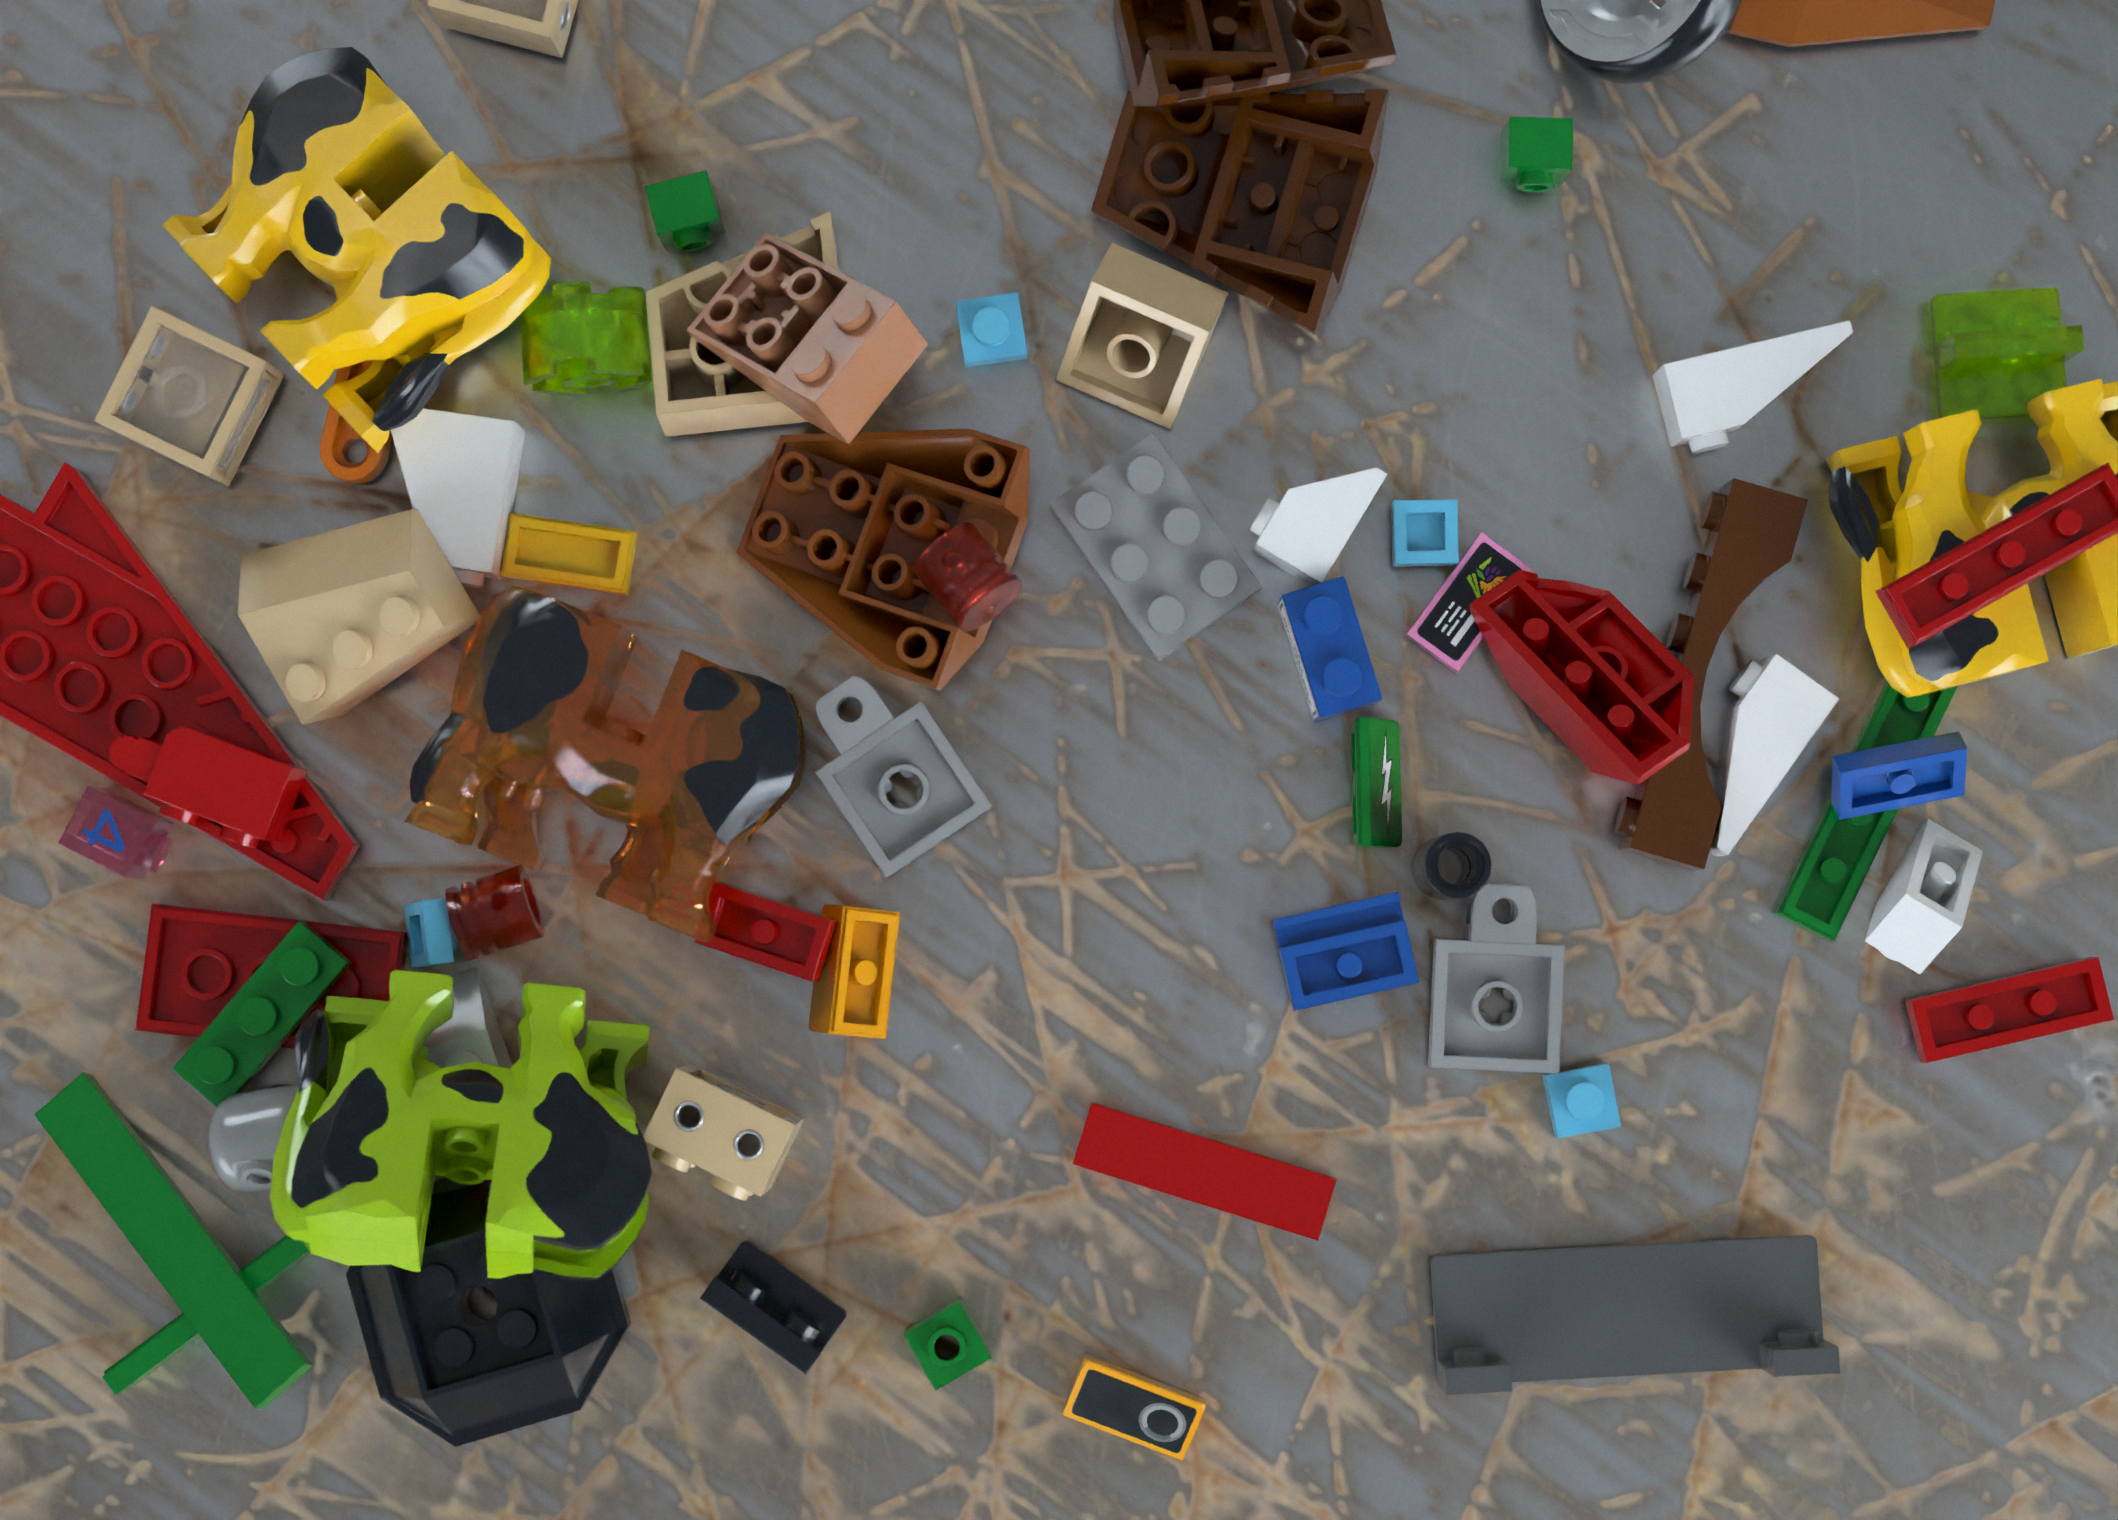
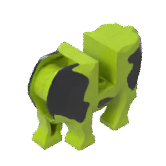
(385, 1120)

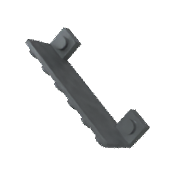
(1629, 1312)

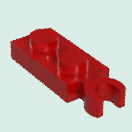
(769, 931)

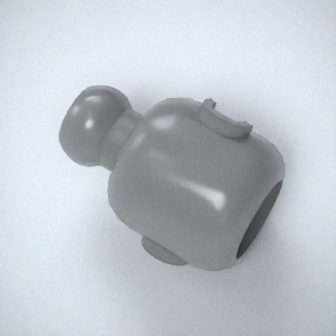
(246, 1136)

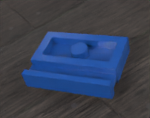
(1345, 951)

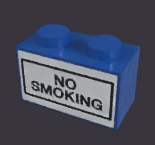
(1329, 649)

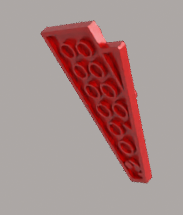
(109, 651)

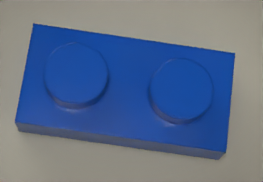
(1898, 775)

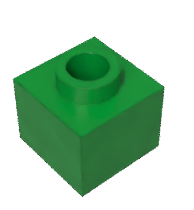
(1536, 152)
(685, 211)
(951, 1320)

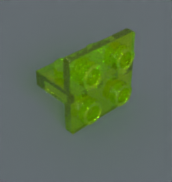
(1999, 350)

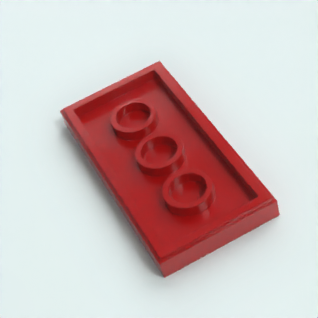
(206, 956)

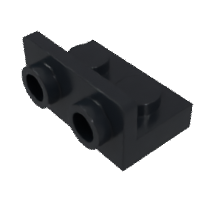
(774, 1305)

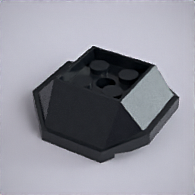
(471, 1373)

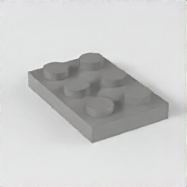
(1155, 546)

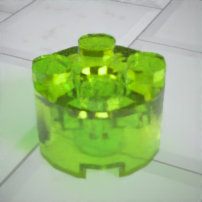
(585, 339)

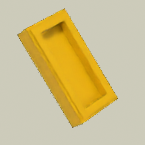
(569, 554)

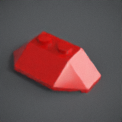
(1589, 673)

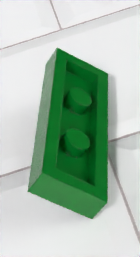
(262, 1014)

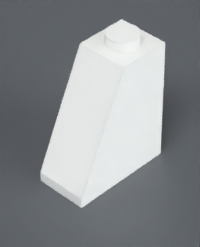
(463, 484)

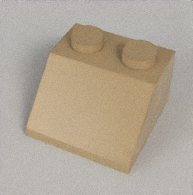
(1140, 335)

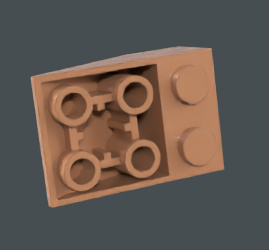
(810, 336)

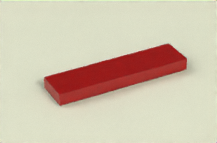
(2003, 557)
(1204, 1171)

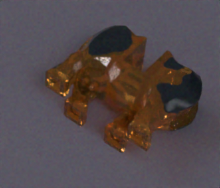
(535, 727)

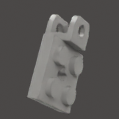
(877, 749)
(1492, 957)

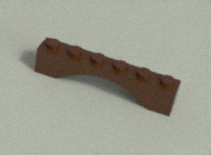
(1746, 542)

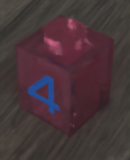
(117, 834)

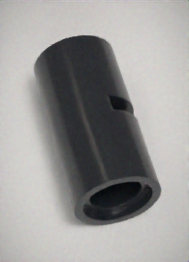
(1475, 863)

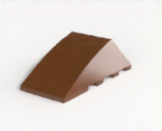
(1245, 46)
(1250, 190)

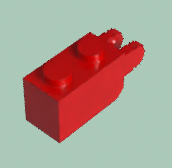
(213, 779)

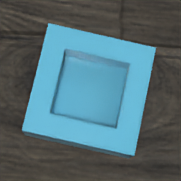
(991, 329)
(1424, 533)
(429, 933)
(1581, 1100)

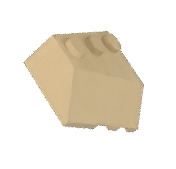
(693, 384)
(350, 610)

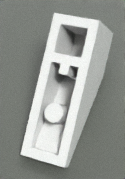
(1724, 389)
(1761, 739)

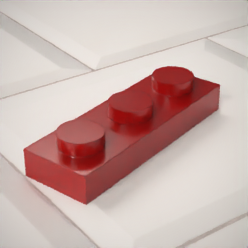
(2009, 1009)

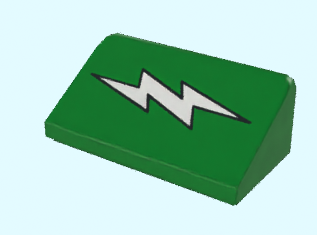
(1376, 783)

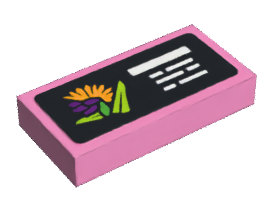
(1446, 623)

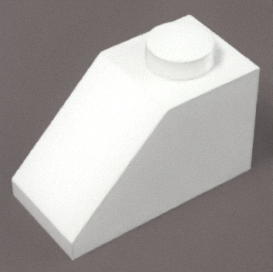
(1314, 523)
(1925, 898)
(473, 1029)

